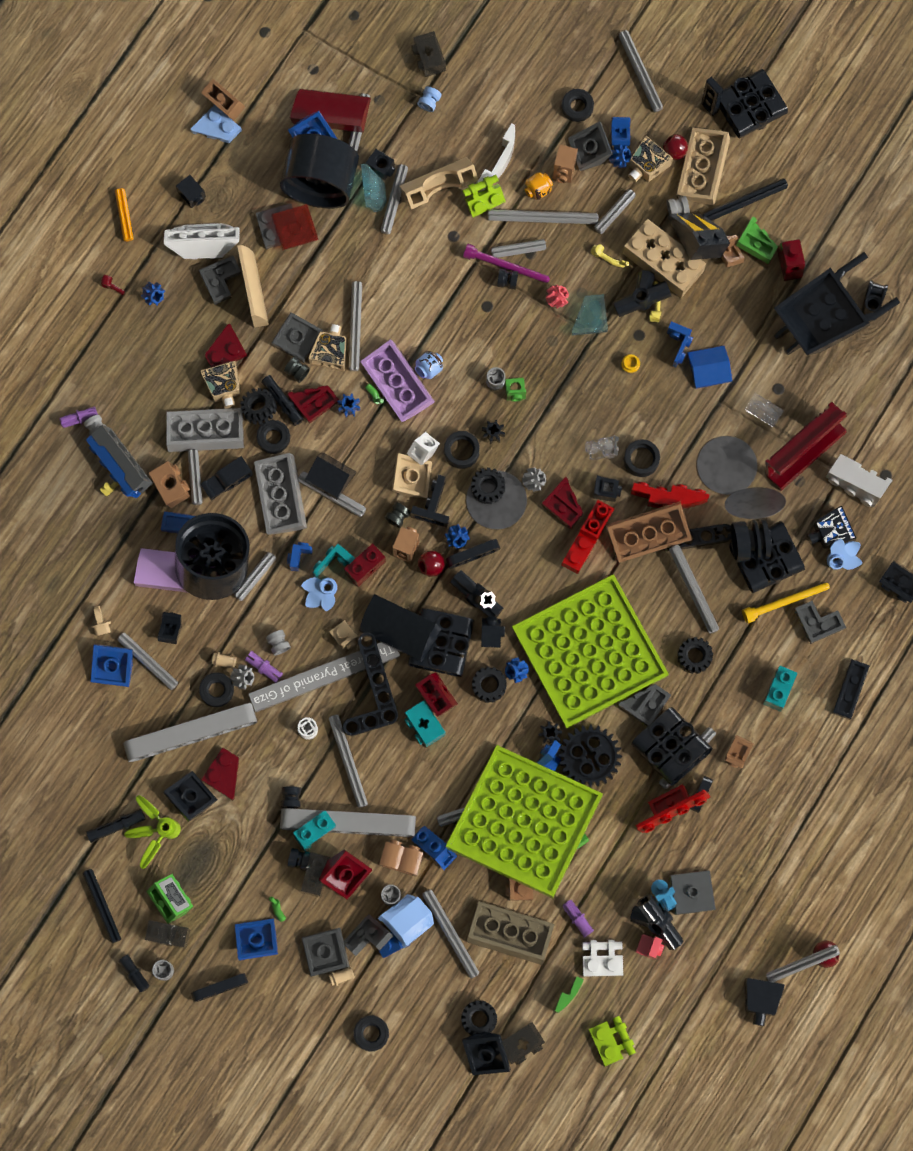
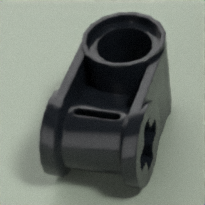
(874, 296)

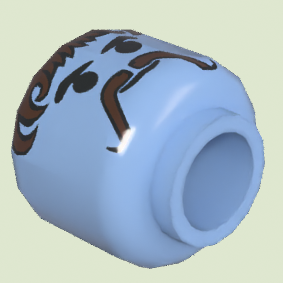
(429, 365)

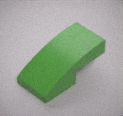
(565, 999)

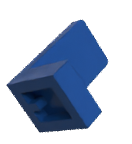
(680, 332)
(434, 847)

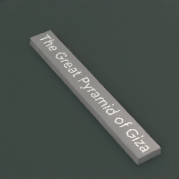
(317, 678)

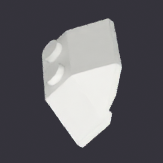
(202, 240)

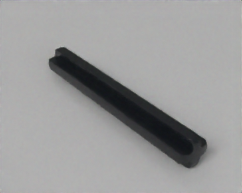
(101, 906)

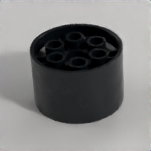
(319, 171)
(212, 582)

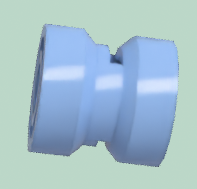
(429, 98)

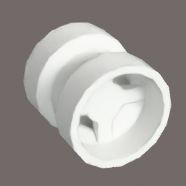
(307, 728)

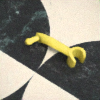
(597, 251)
(655, 315)
(107, 489)

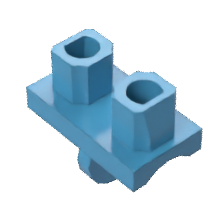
(663, 895)

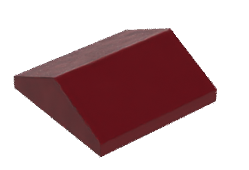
(344, 873)

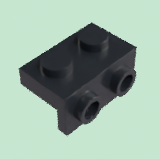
(898, 580)

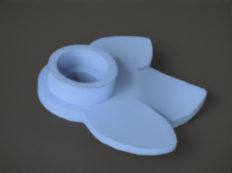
(846, 554)
(318, 595)

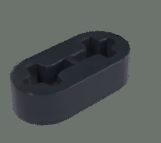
(705, 785)

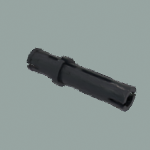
(286, 406)
(111, 827)

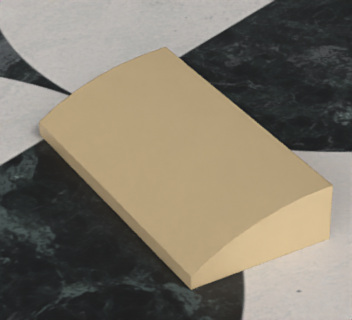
(703, 165)
(253, 286)

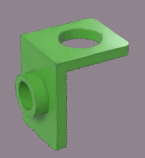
(515, 395)

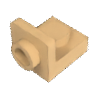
(344, 636)

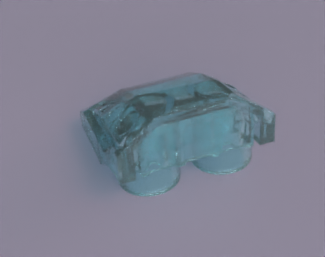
(373, 188)

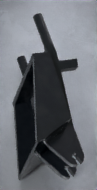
(825, 312)

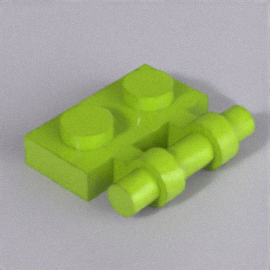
(486, 199)
(606, 1043)

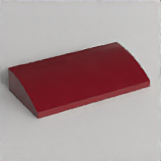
(338, 110)

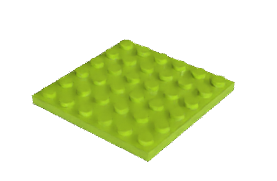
(590, 651)
(524, 821)

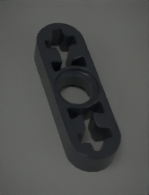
(473, 553)
(218, 988)

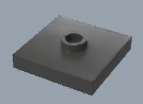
(296, 337)
(693, 892)
(325, 952)

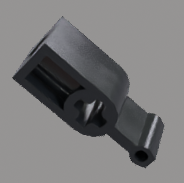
(227, 478)

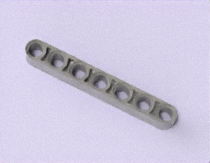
(190, 732)
(353, 822)

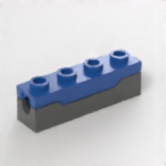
(118, 461)

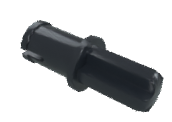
(134, 973)

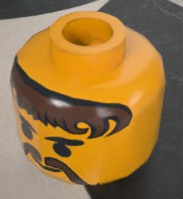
(538, 186)

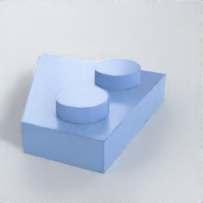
(217, 125)

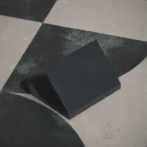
(329, 475)

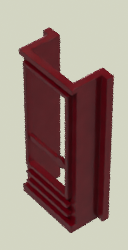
(806, 446)

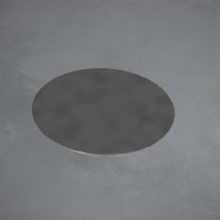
(727, 465)
(755, 503)
(505, 511)

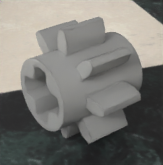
(534, 479)
(242, 676)

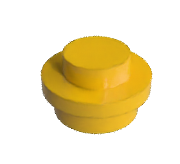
(630, 363)

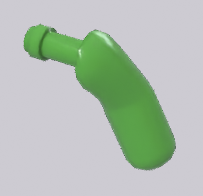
(375, 395)
(277, 910)

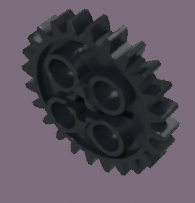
(605, 748)

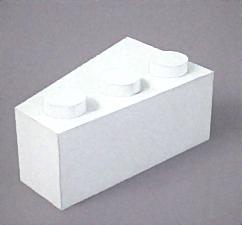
(857, 481)

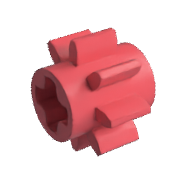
(557, 296)

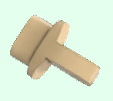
(101, 627)

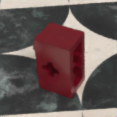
(365, 565)
(436, 694)

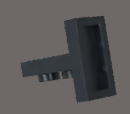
(432, 504)

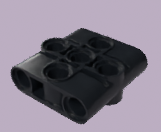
(766, 107)
(785, 563)
(458, 632)
(690, 746)

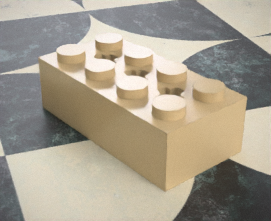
(663, 246)

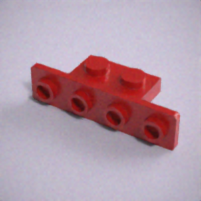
(669, 805)

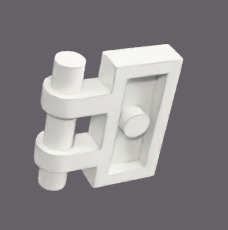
(602, 965)

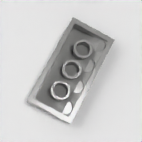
(205, 430)
(280, 494)

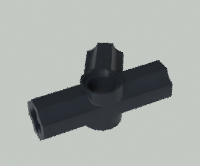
(644, 289)
(477, 595)
(657, 920)

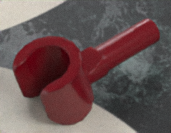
(106, 282)

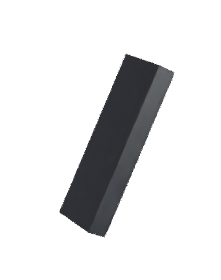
(712, 96)
(850, 689)

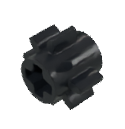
(490, 426)
(549, 727)

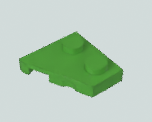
(757, 242)

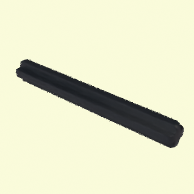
(746, 199)

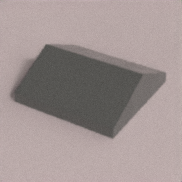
(591, 146)

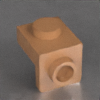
(732, 255)
(738, 752)

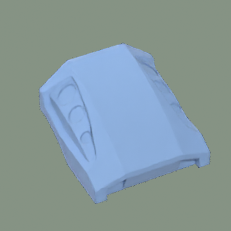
(408, 919)

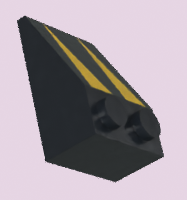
(699, 235)

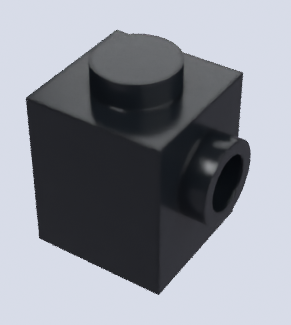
(492, 632)

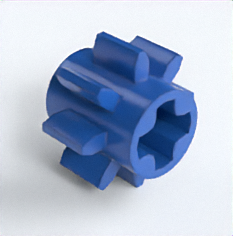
(620, 156)
(153, 293)
(348, 399)
(457, 536)
(516, 670)

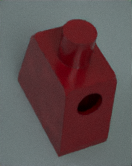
(791, 256)

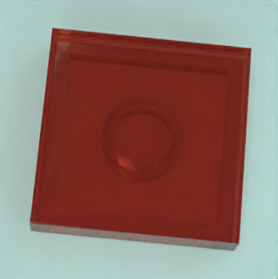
(294, 227)

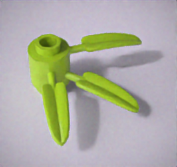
(146, 831)

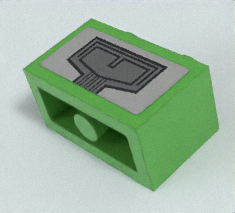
(169, 898)

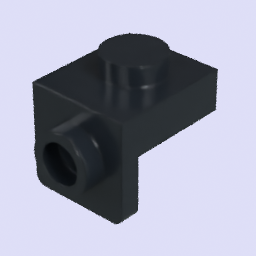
(170, 628)

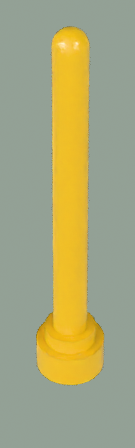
(751, 614)

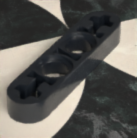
(698, 541)

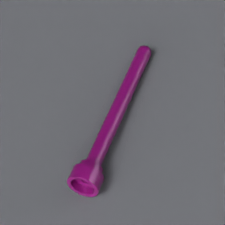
(472, 253)

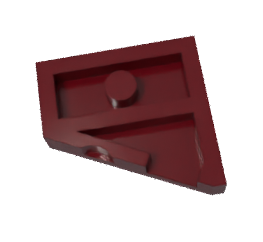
(225, 348)
(314, 402)
(563, 504)
(223, 773)

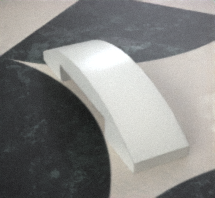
(508, 142)

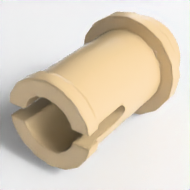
(223, 660)
(341, 976)

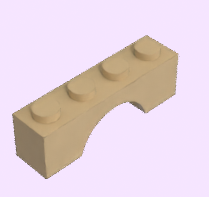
(453, 175)

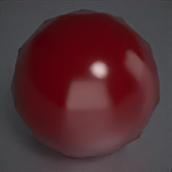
(676, 146)
(431, 563)
(821, 946)

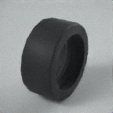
(464, 435)
(641, 444)

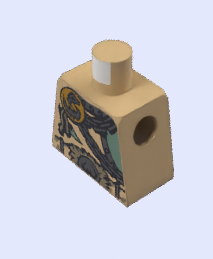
(648, 161)
(329, 349)
(222, 383)

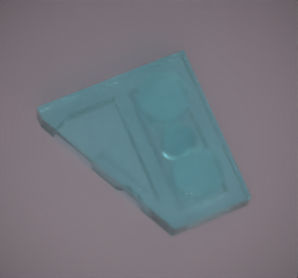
(591, 316)

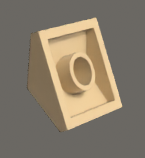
(410, 477)

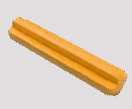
(124, 214)

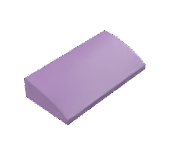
(397, 381)
(157, 570)

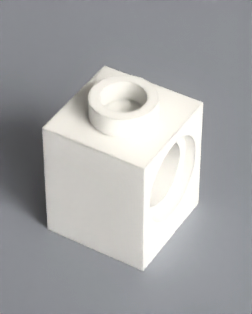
(423, 448)

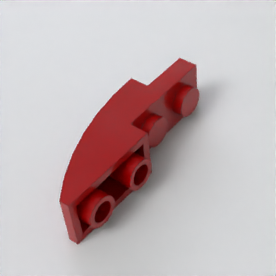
(661, 497)
(587, 537)

